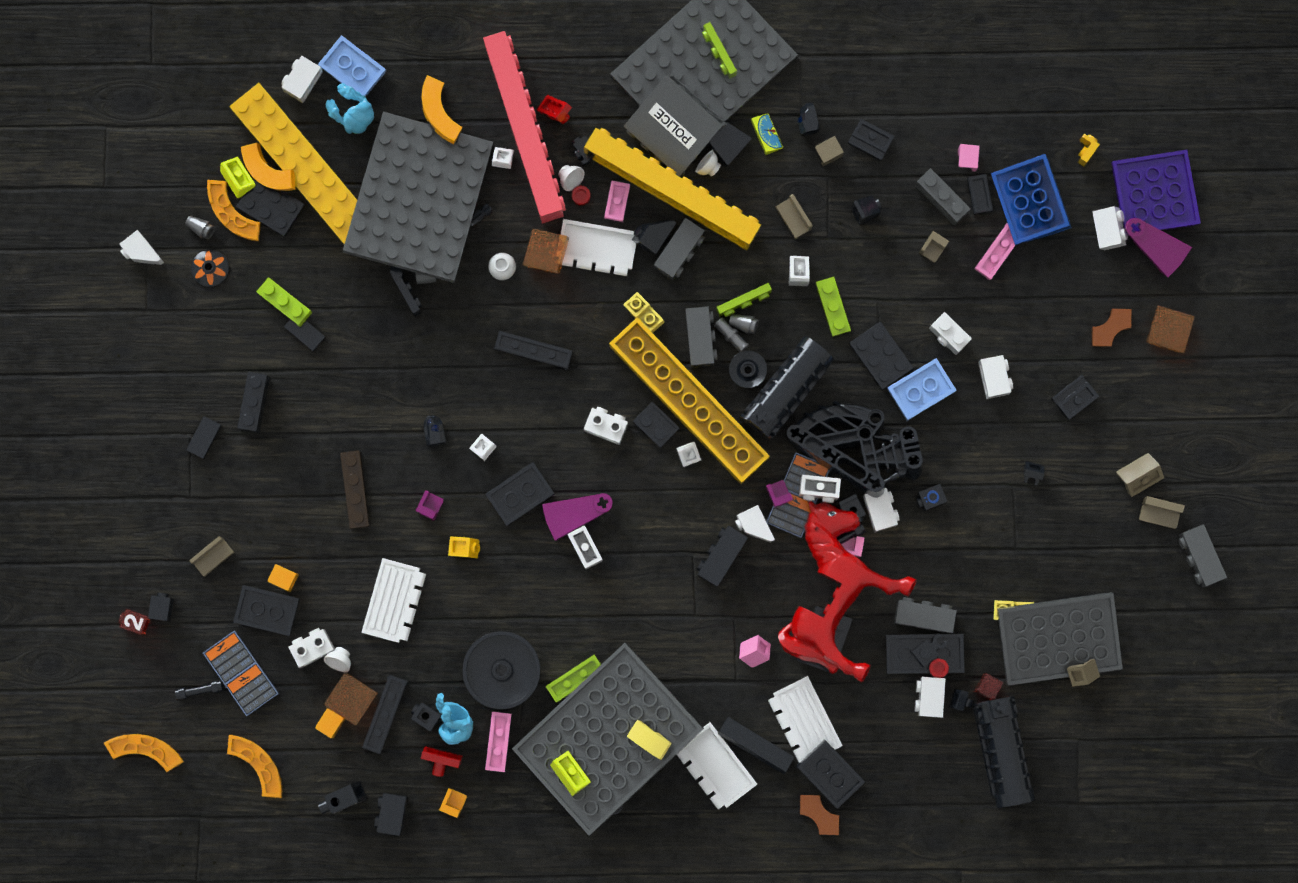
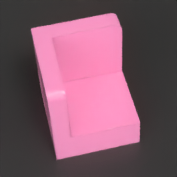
(968, 156)
(854, 546)
(755, 651)

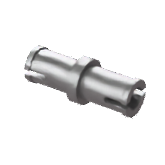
(731, 335)

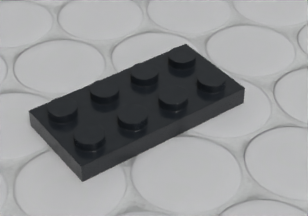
(902, 661)

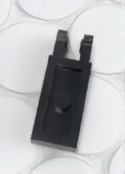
(405, 289)

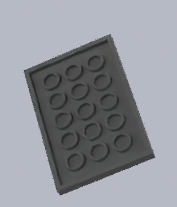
(1052, 635)

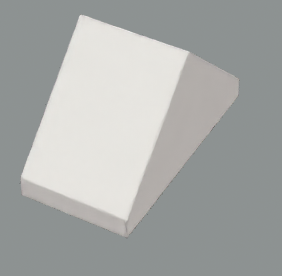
(799, 271)

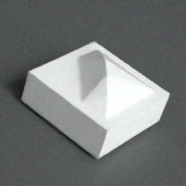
(502, 157)
(483, 447)
(688, 454)

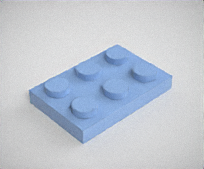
(352, 66)
(921, 389)

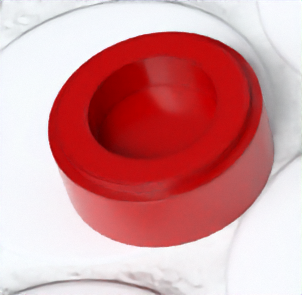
(581, 195)
(938, 668)

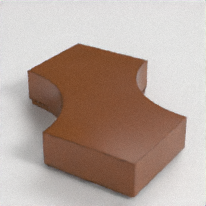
(1104, 334)
(826, 822)

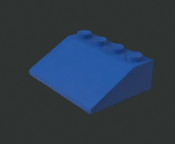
(1031, 200)

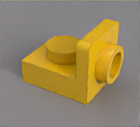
(1086, 153)
(464, 547)

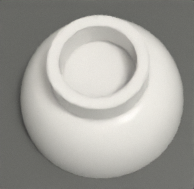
(708, 164)
(571, 177)
(502, 266)
(338, 660)

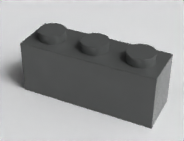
(942, 197)
(679, 249)
(700, 336)
(1202, 556)
(925, 615)

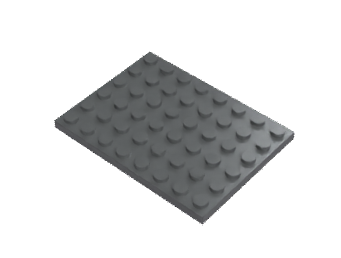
(681, 50)
(417, 198)
(595, 729)

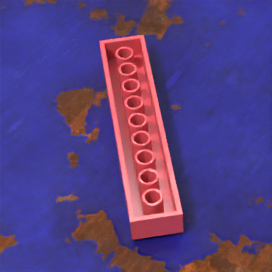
(522, 121)

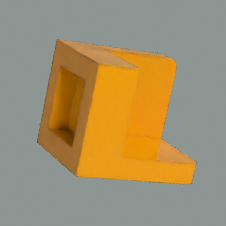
(283, 578)
(330, 723)
(453, 802)

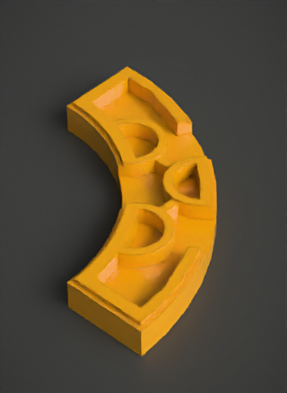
(435, 112)
(263, 172)
(228, 215)
(144, 745)
(260, 761)

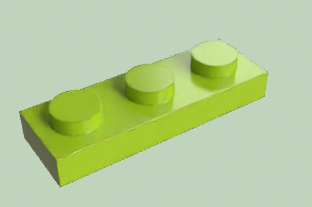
(718, 50)
(744, 300)
(284, 302)
(833, 306)
(572, 679)

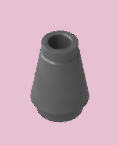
(201, 227)
(744, 323)

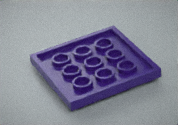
(1157, 190)

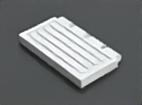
(599, 246)
(392, 600)
(804, 716)
(718, 766)

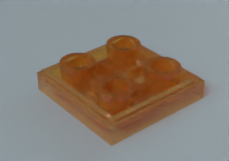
(546, 251)
(1170, 329)
(350, 698)

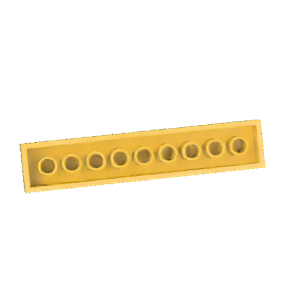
(294, 152)
(672, 189)
(689, 400)

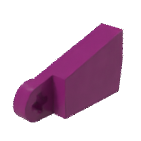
(1162, 249)
(574, 513)

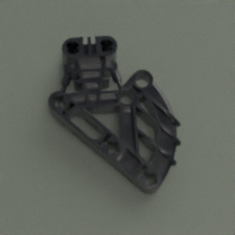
(901, 454)

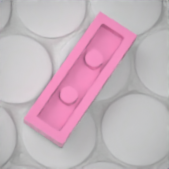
(996, 253)
(498, 741)

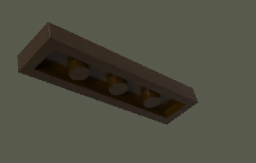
(354, 489)

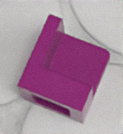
(779, 493)
(429, 505)

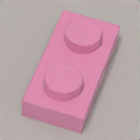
(617, 201)

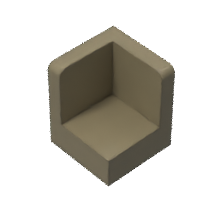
(829, 151)
(934, 247)
(1083, 673)

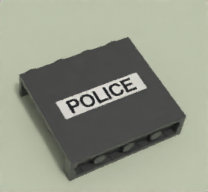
(674, 124)

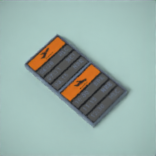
(793, 515)
(240, 673)

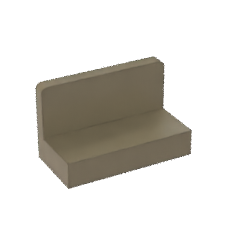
(794, 217)
(1140, 474)
(1160, 512)
(212, 556)

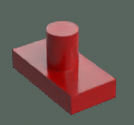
(554, 109)
(441, 759)

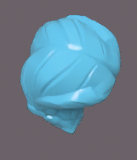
(356, 117)
(456, 719)

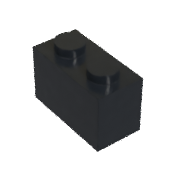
(391, 814)

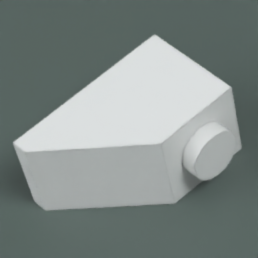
(139, 249)
(754, 524)

